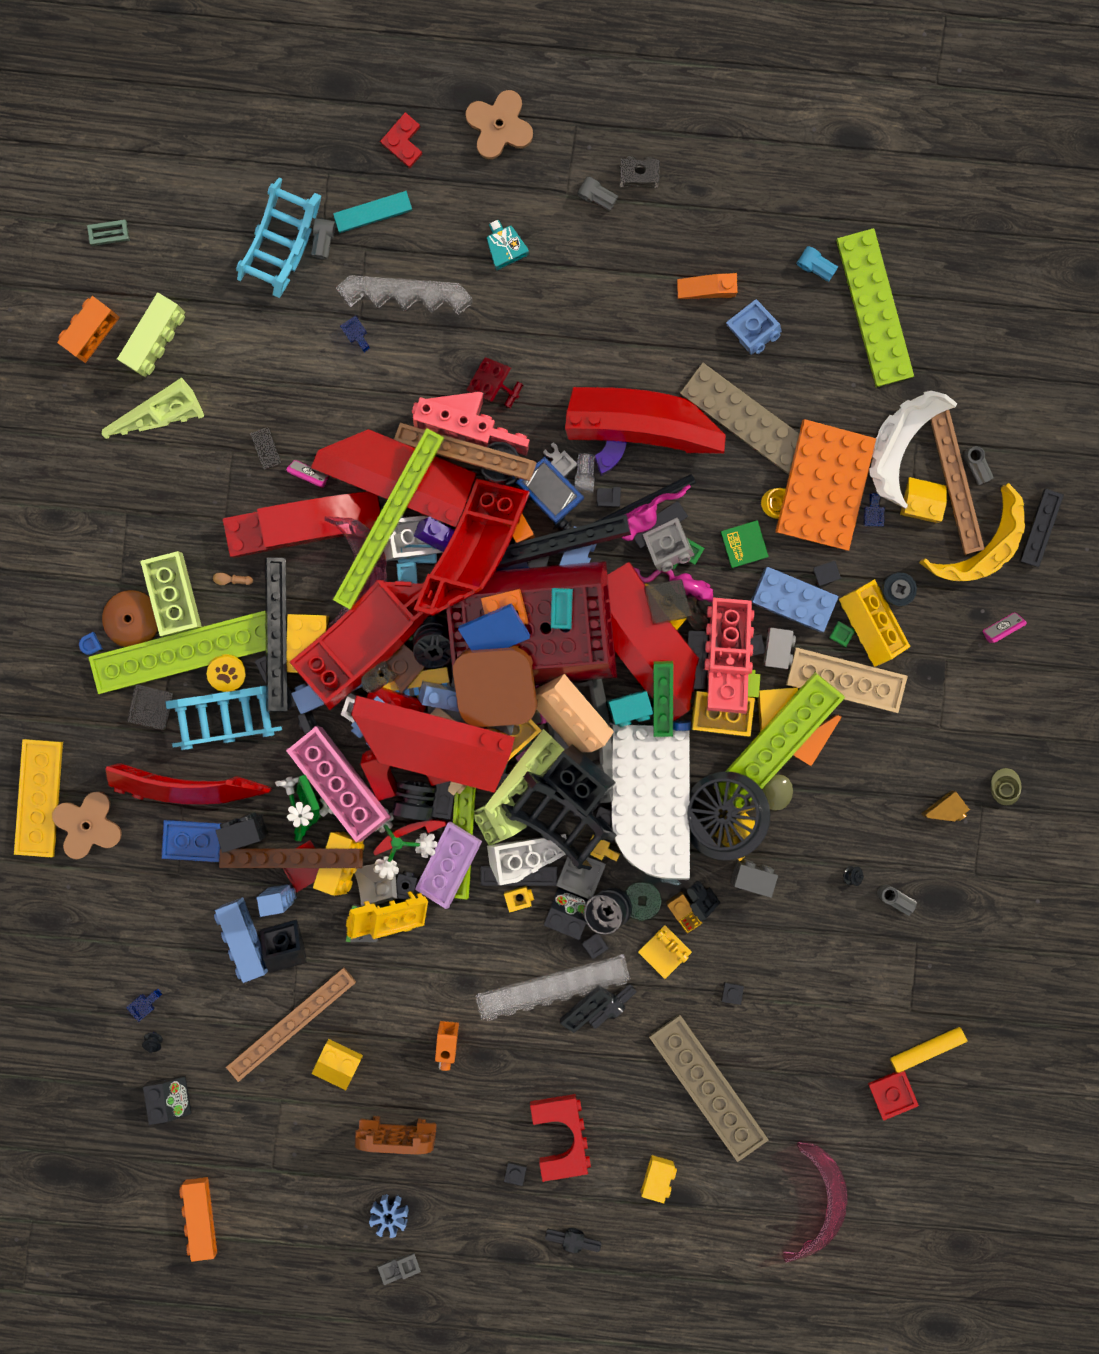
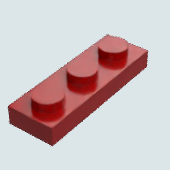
(398, 699)

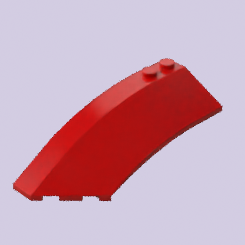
(641, 418)
(642, 643)
(433, 744)
(172, 790)

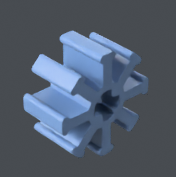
(381, 1213)

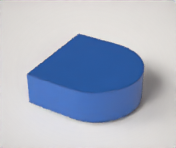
(90, 644)
(681, 725)

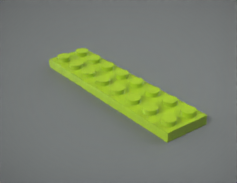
(875, 307)
(785, 733)

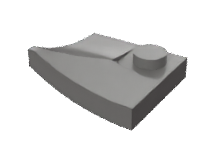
(374, 888)

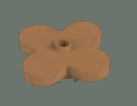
(493, 137)
(93, 811)

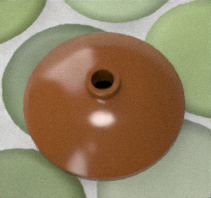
(142, 623)

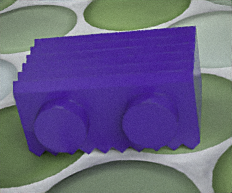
(433, 533)

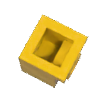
(513, 904)

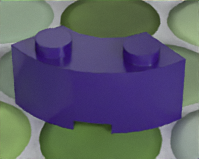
(610, 456)

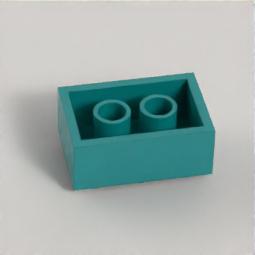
(630, 707)

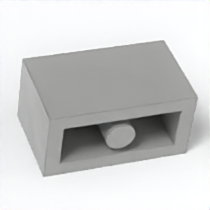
(778, 648)

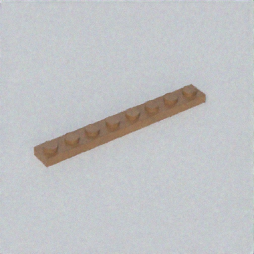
(472, 453)
(956, 482)
(291, 1024)

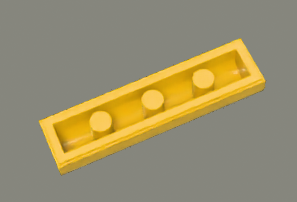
(928, 1049)

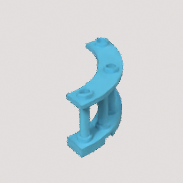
(296, 246)
(222, 699)

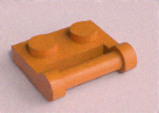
(497, 601)

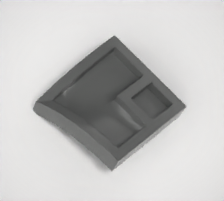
(581, 881)

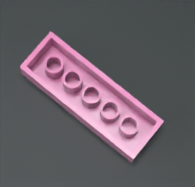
(338, 784)

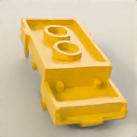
(387, 920)

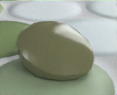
(1006, 786)
(778, 792)

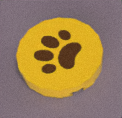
(226, 673)

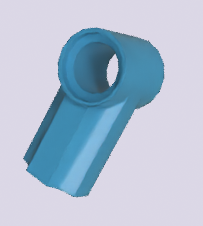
(813, 262)

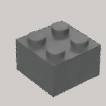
(754, 878)

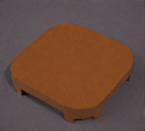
(495, 686)
(395, 1138)

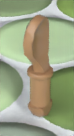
(223, 578)

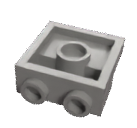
(668, 545)

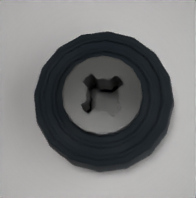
(892, 591)

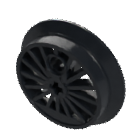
(699, 834)

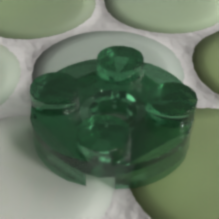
(653, 900)

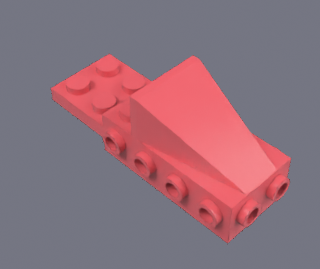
(460, 419)
(729, 654)

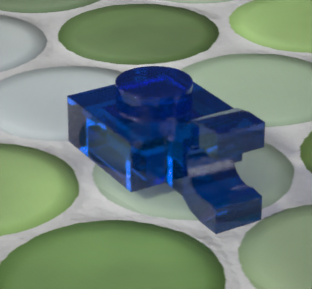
(355, 331)
(874, 514)
(143, 1006)

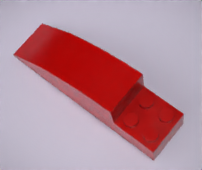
(297, 522)

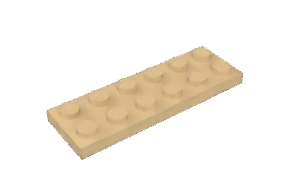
(854, 680)

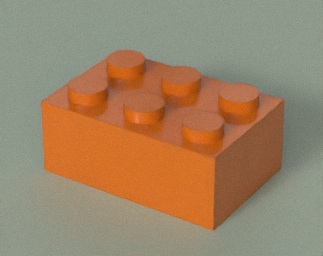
(88, 329)

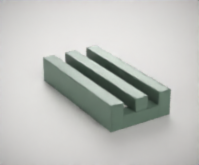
(124, 231)

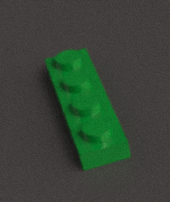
(663, 698)

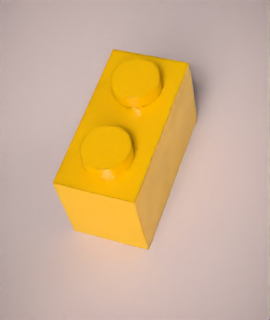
(658, 1178)

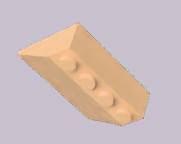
(572, 715)

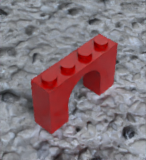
(381, 777)
(573, 1161)

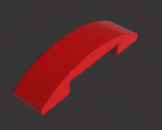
(430, 825)

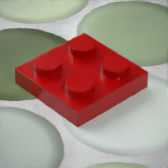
(893, 1095)

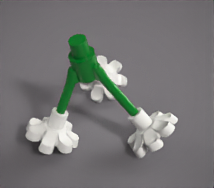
(297, 812)
(387, 866)

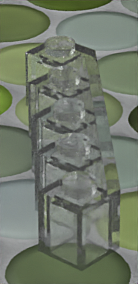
(404, 292)

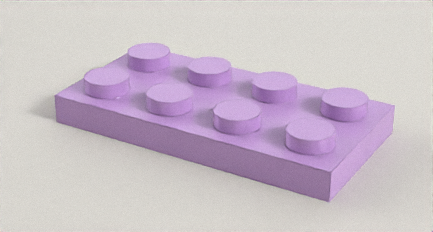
(448, 865)

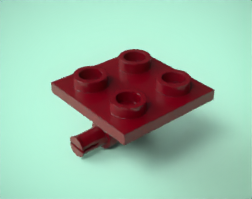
(490, 379)

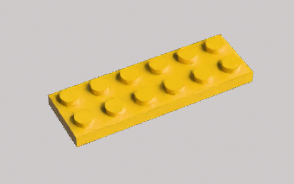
(38, 797)

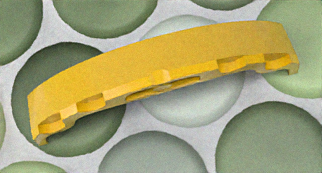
(997, 551)

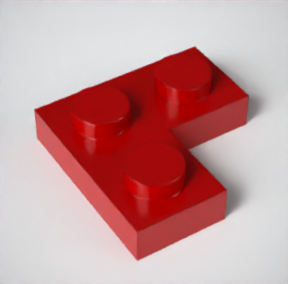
(398, 140)

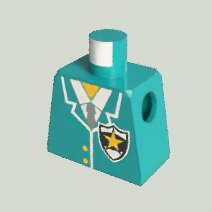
(505, 245)

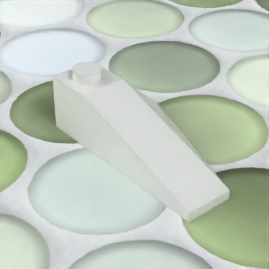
(520, 858)

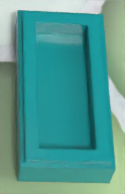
(561, 608)

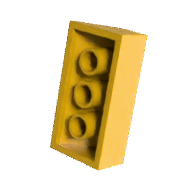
(874, 623)

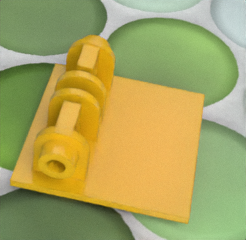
(665, 952)

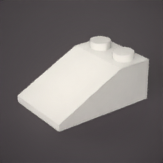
(403, 536)

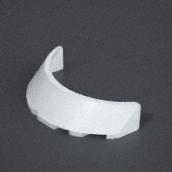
(894, 438)

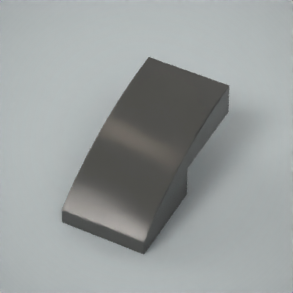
(398, 1268)

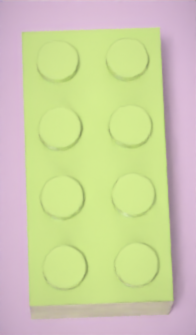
(151, 335)
(171, 594)

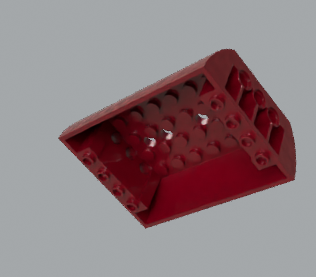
(579, 654)

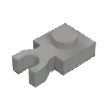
(562, 461)

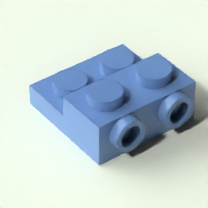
(754, 327)

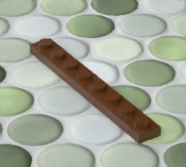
(291, 858)

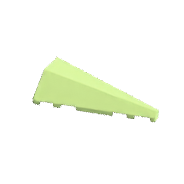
(169, 405)
(536, 759)

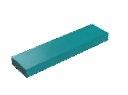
(372, 212)

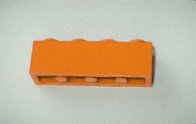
(199, 1219)

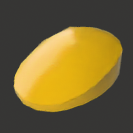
(772, 502)

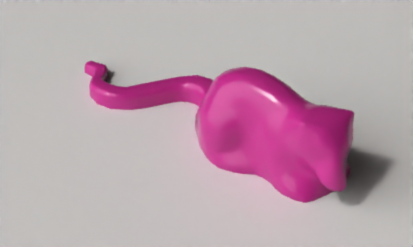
(645, 516)
(696, 588)

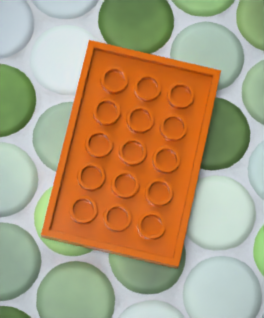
(825, 485)

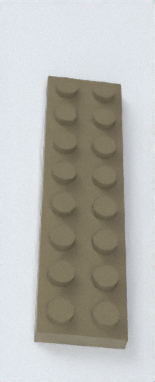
(742, 416)
(708, 1088)

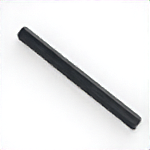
(672, 489)

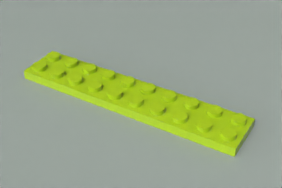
(178, 652)

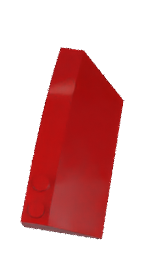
(377, 463)
(474, 546)
(360, 640)

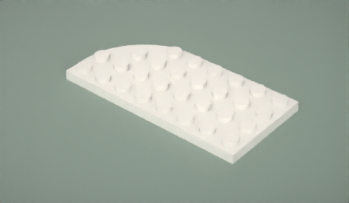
(652, 800)

